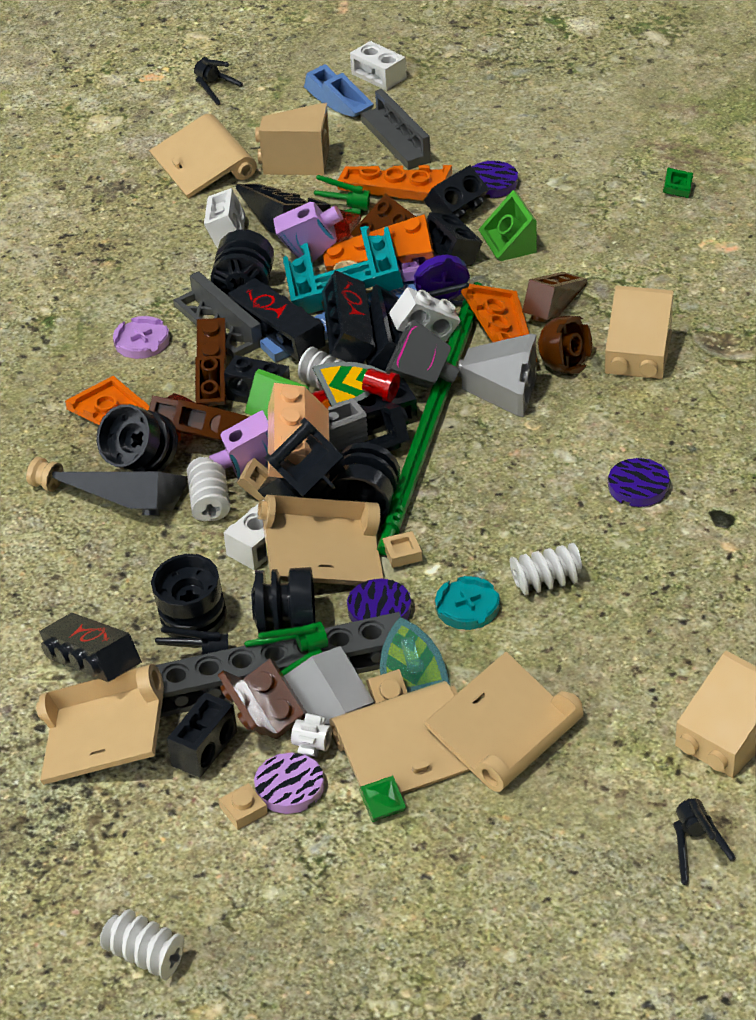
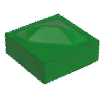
(677, 182)
(382, 798)

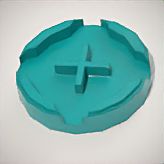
(467, 603)

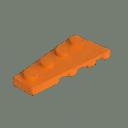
(395, 180)
(409, 238)
(497, 311)
(102, 397)

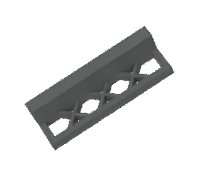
(397, 131)
(216, 303)

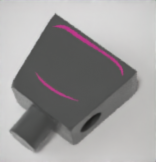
(421, 357)

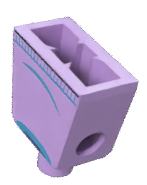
(308, 226)
(243, 443)

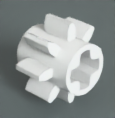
(311, 735)

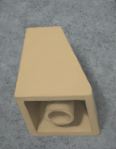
(294, 141)
(639, 332)
(722, 717)

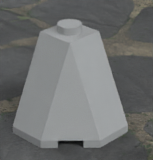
(502, 372)

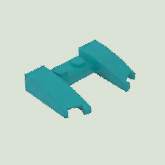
(379, 269)

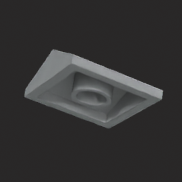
(329, 685)

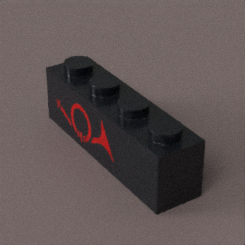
(348, 318)
(280, 319)
(89, 647)

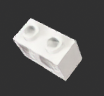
(378, 65)
(223, 215)
(432, 313)

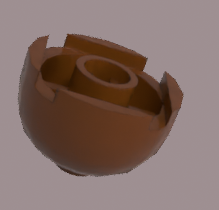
(565, 344)

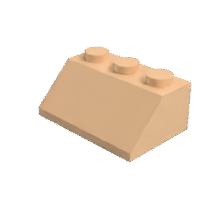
(285, 411)

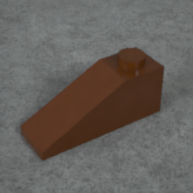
(551, 294)

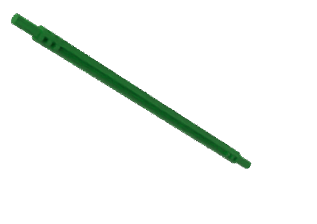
(425, 431)

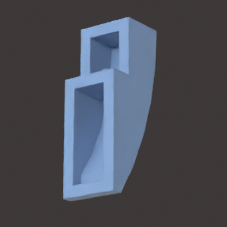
(336, 91)

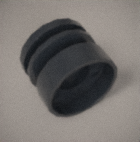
(240, 259)
(137, 439)
(367, 476)
(189, 594)
(283, 601)

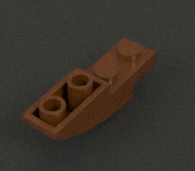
(210, 362)
(196, 418)

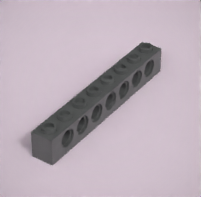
(193, 676)

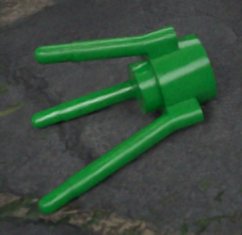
(356, 198)
(308, 637)

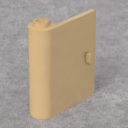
(204, 153)
(322, 534)
(101, 723)
(507, 726)
(394, 741)

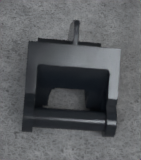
(315, 469)

